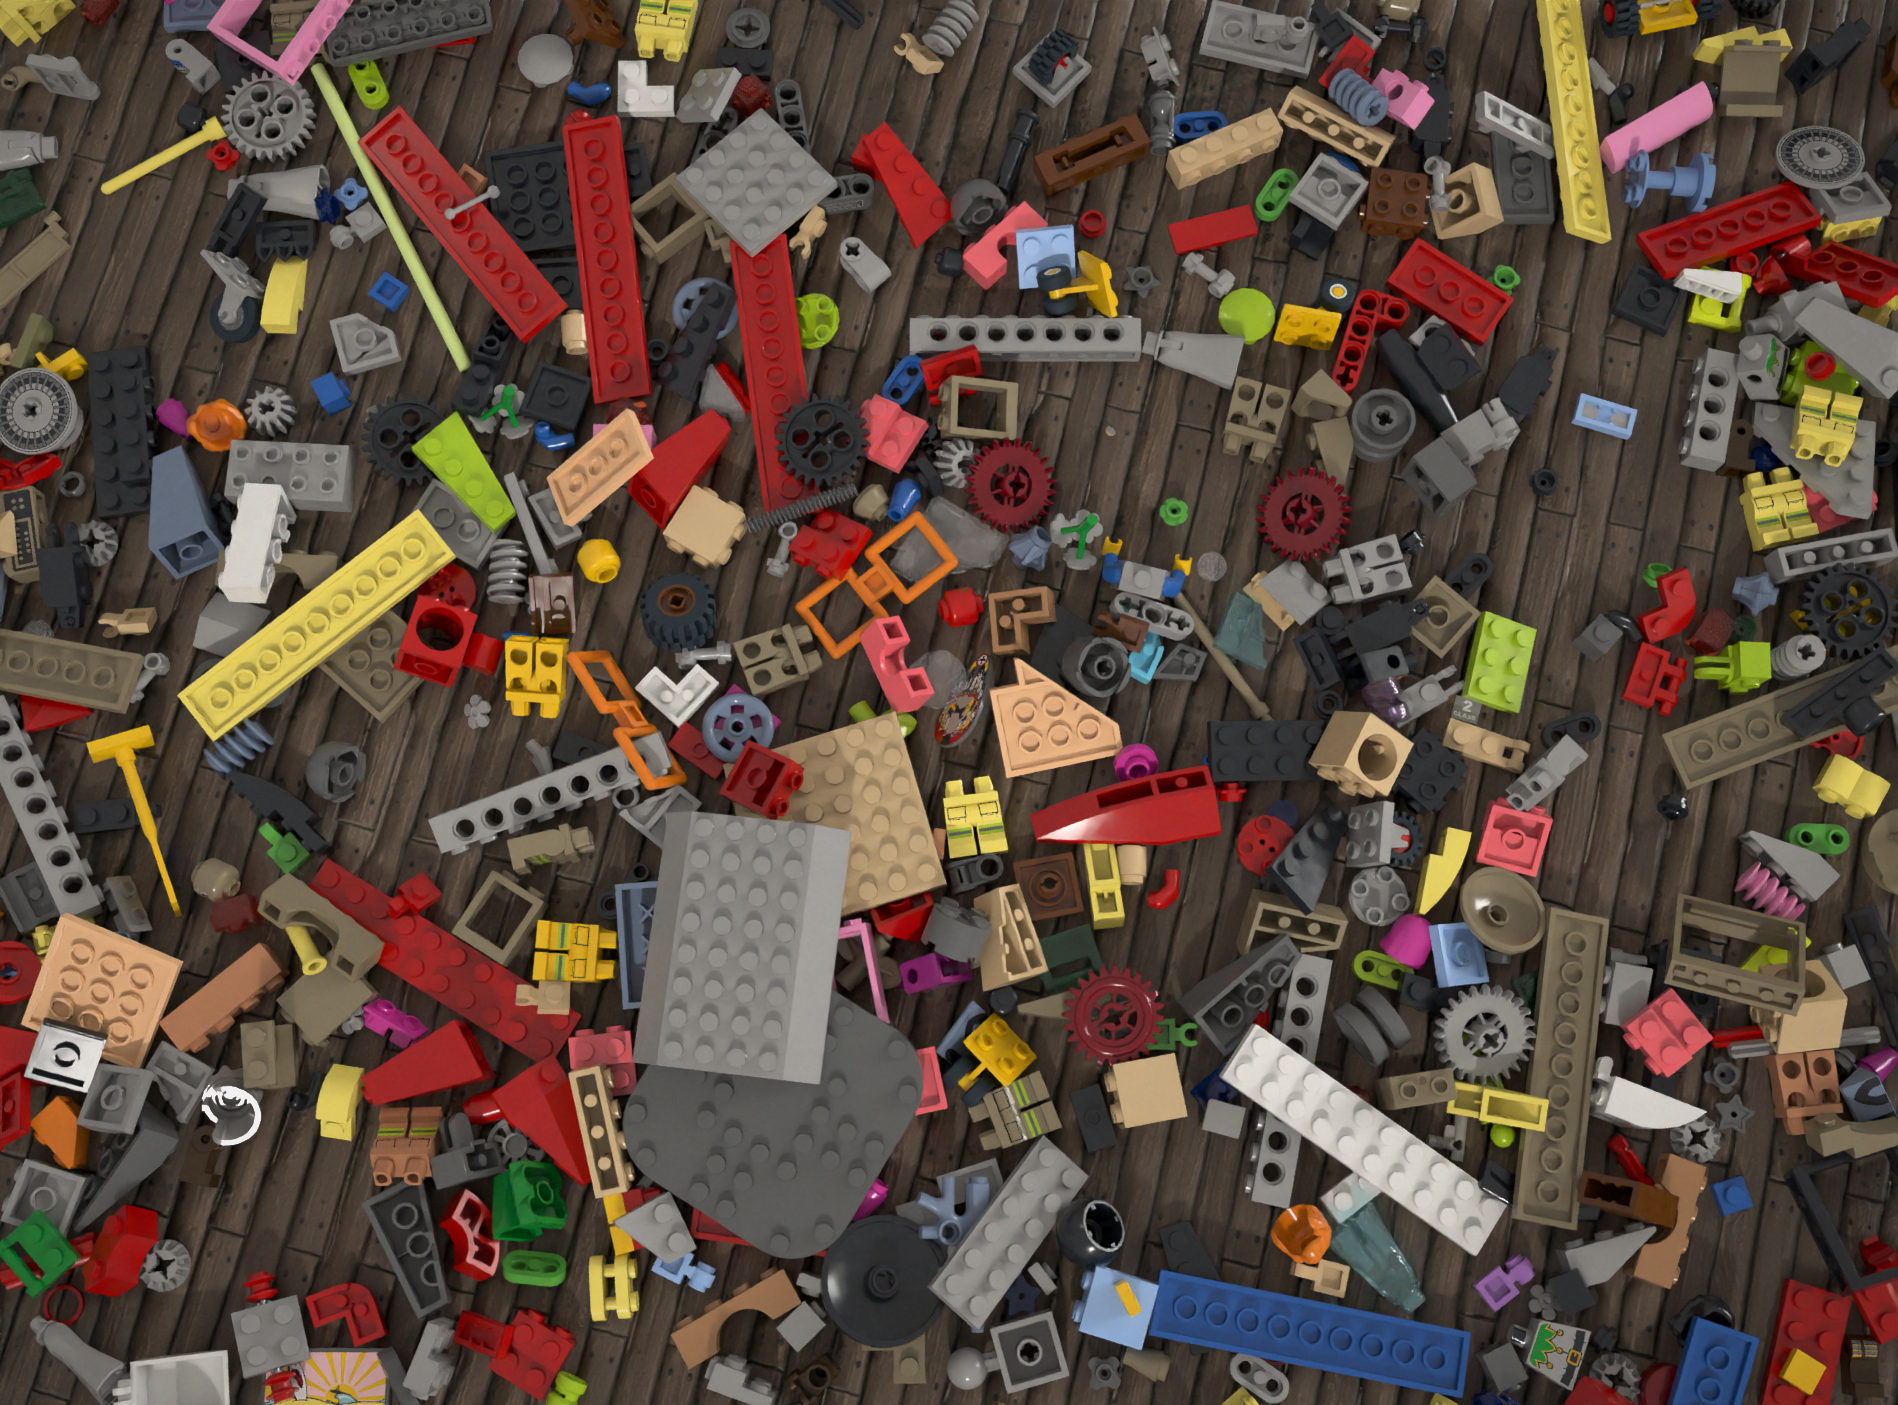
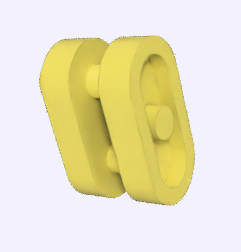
(626, 1300)

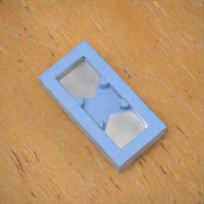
(1604, 416)

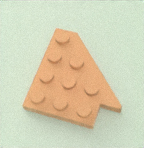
(1048, 725)

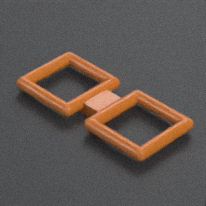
(877, 583)
(627, 715)

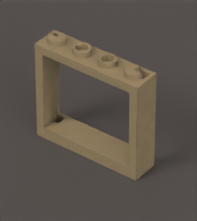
(1730, 981)

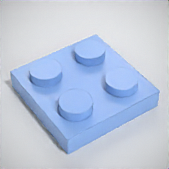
(1043, 249)
(1457, 955)

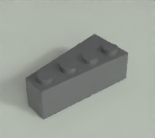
(411, 1242)

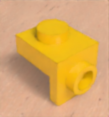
(69, 365)

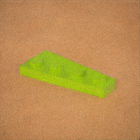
(461, 466)

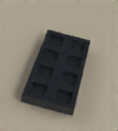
(1263, 750)

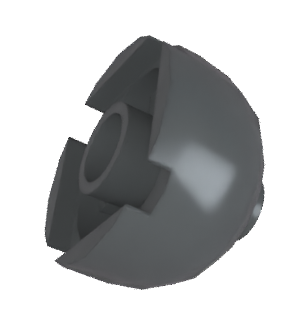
(977, 206)
(334, 769)

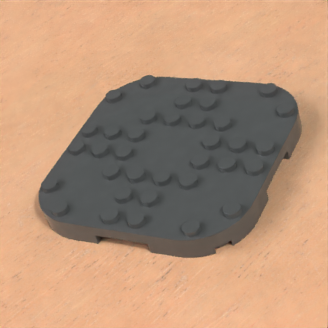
(781, 1155)

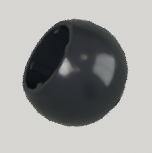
(1090, 1232)

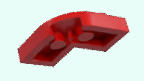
(27, 471)
(1677, 607)
(354, 1303)

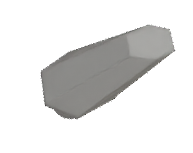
(1600, 77)
(542, 757)

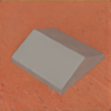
(228, 625)

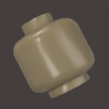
(1398, 9)
(215, 879)

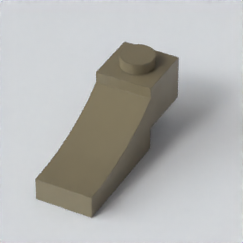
(1832, 1135)

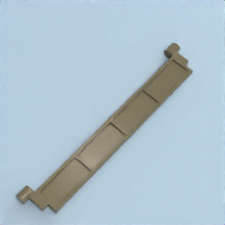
(33, 260)

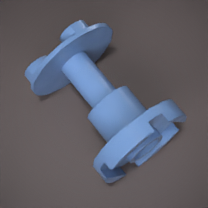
(1691, 182)

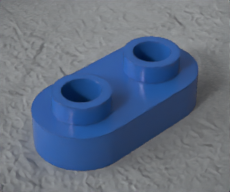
(1197, 124)
(902, 382)

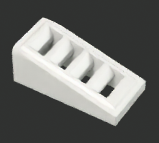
(1718, 285)

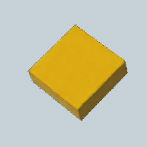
(1127, 1297)
(1802, 1371)

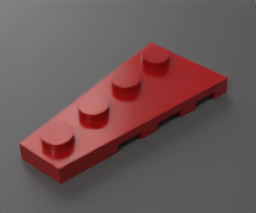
(914, 194)

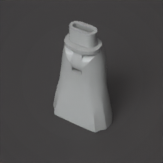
(25, 148)
(288, 190)
(1204, 355)
(93, 1368)

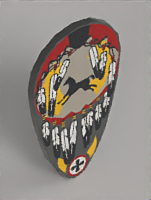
(961, 717)

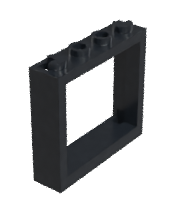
(1822, 1228)

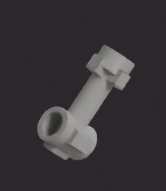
(1439, 170)
(1219, 283)
(778, 565)
(687, 660)
(153, 665)

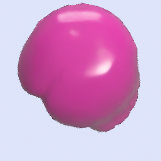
(1408, 941)

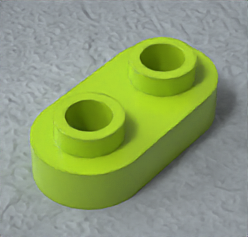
(367, 80)
(1381, 969)

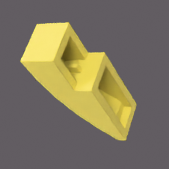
(1711, 49)
(284, 295)
(1441, 869)
(1103, 886)
(1499, 1106)

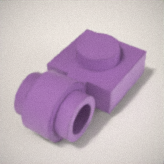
(1498, 1287)

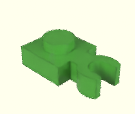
(1170, 1034)

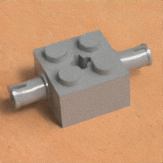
(1779, 316)

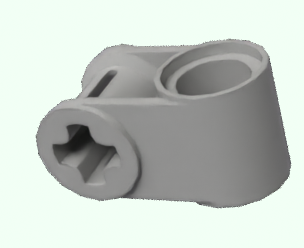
(865, 268)

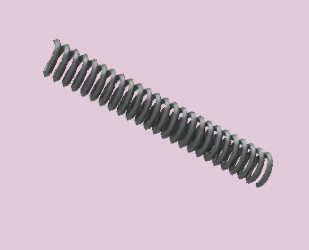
(797, 507)

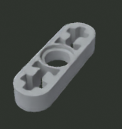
(1164, 613)

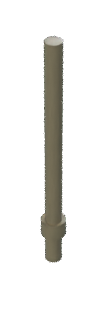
(1259, 710)

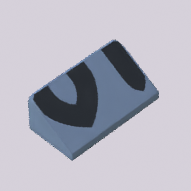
(952, 1045)
(1866, 1097)

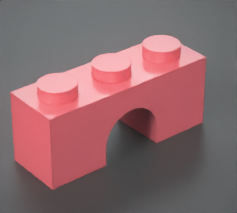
(983, 258)
(885, 646)

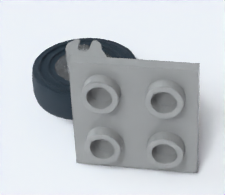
(237, 311)

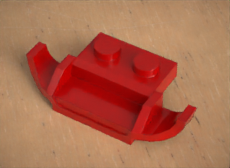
(1880, 1303)

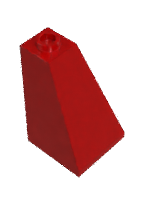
(678, 466)
(433, 1065)

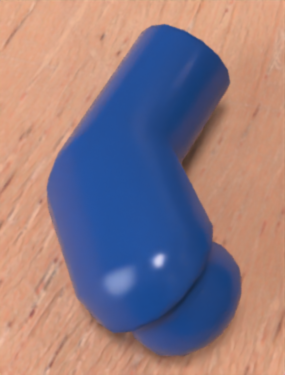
(591, 95)
(551, 440)

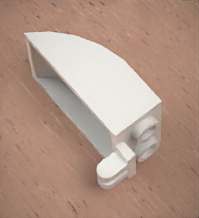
(1634, 1105)
(177, 1380)

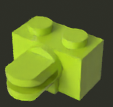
(1737, 667)

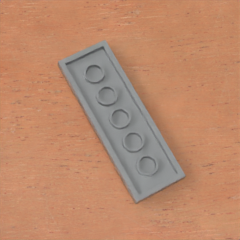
(1008, 1232)

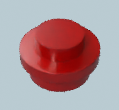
(1092, 224)
(1744, 263)
(1820, 366)

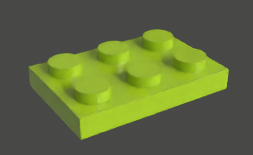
(1499, 663)

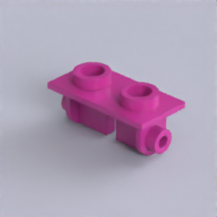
(383, 1015)

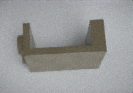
(1750, 79)
(324, 1002)
(269, 1055)

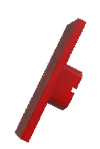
(1212, 229)

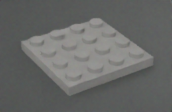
(756, 182)

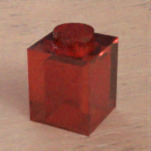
(1711, 632)

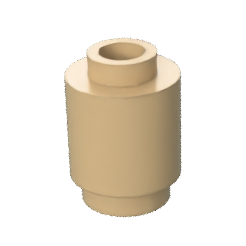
(574, 332)
(1131, 863)

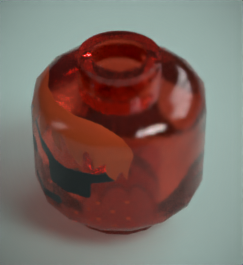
(639, 407)

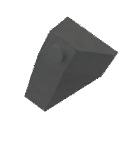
(1234, 996)
(127, 1163)

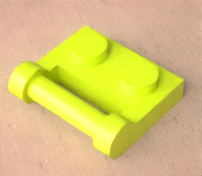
(1708, 311)

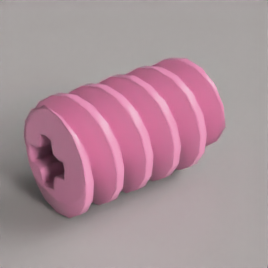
(1767, 893)

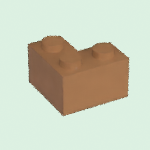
(1012, 614)

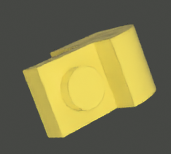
(339, 1100)

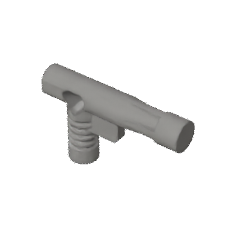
(1450, 1135)

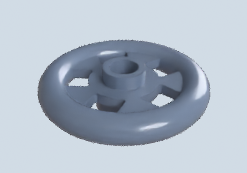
(692, 291)
(722, 708)

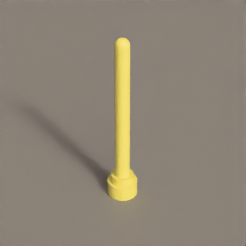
(211, 130)

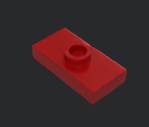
(691, 746)
(483, 1334)

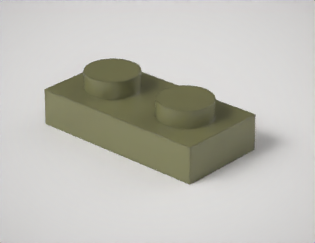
(33, 340)

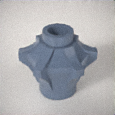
(1031, 548)
(1755, 592)

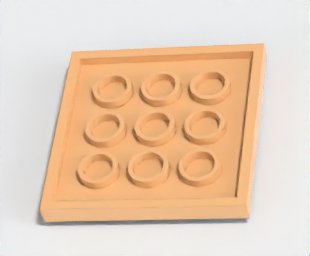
(104, 986)

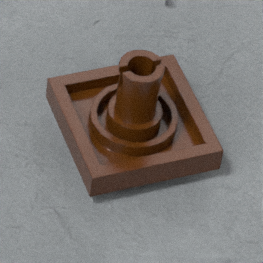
(594, 22)
(1049, 886)

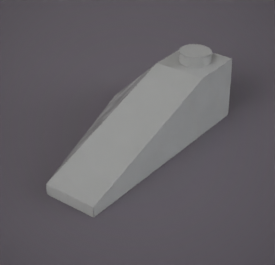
(1857, 344)

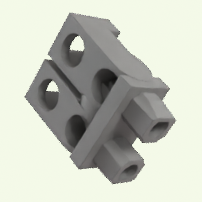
(1368, 572)
(1545, 774)

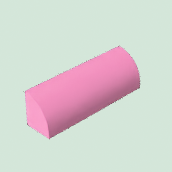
(1657, 126)

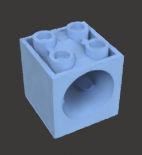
(1103, 1313)

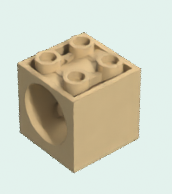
(1381, 753)
(1818, 1018)
(1145, 1091)

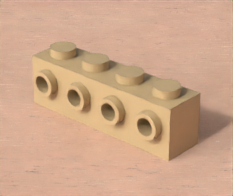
(1334, 126)
(1224, 148)
(601, 1130)

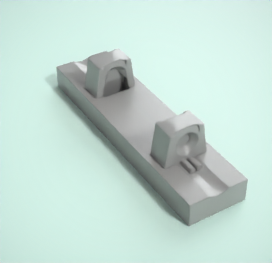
(1514, 124)

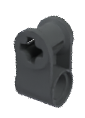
(972, 874)

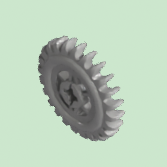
(1499, 1050)

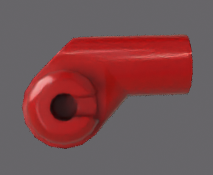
(1168, 893)

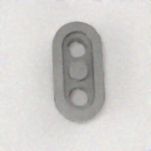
(1257, 1377)

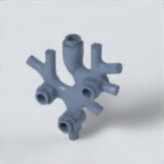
(976, 1198)

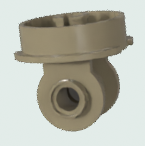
(1881, 851)

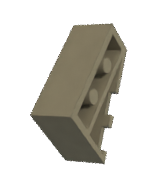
(1276, 914)

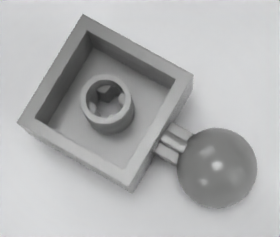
(969, 1366)

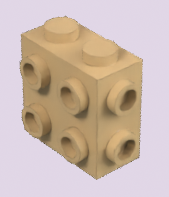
(705, 528)

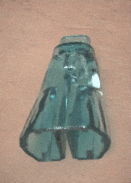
(1372, 1252)

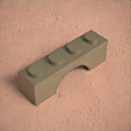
(310, 568)
(294, 904)

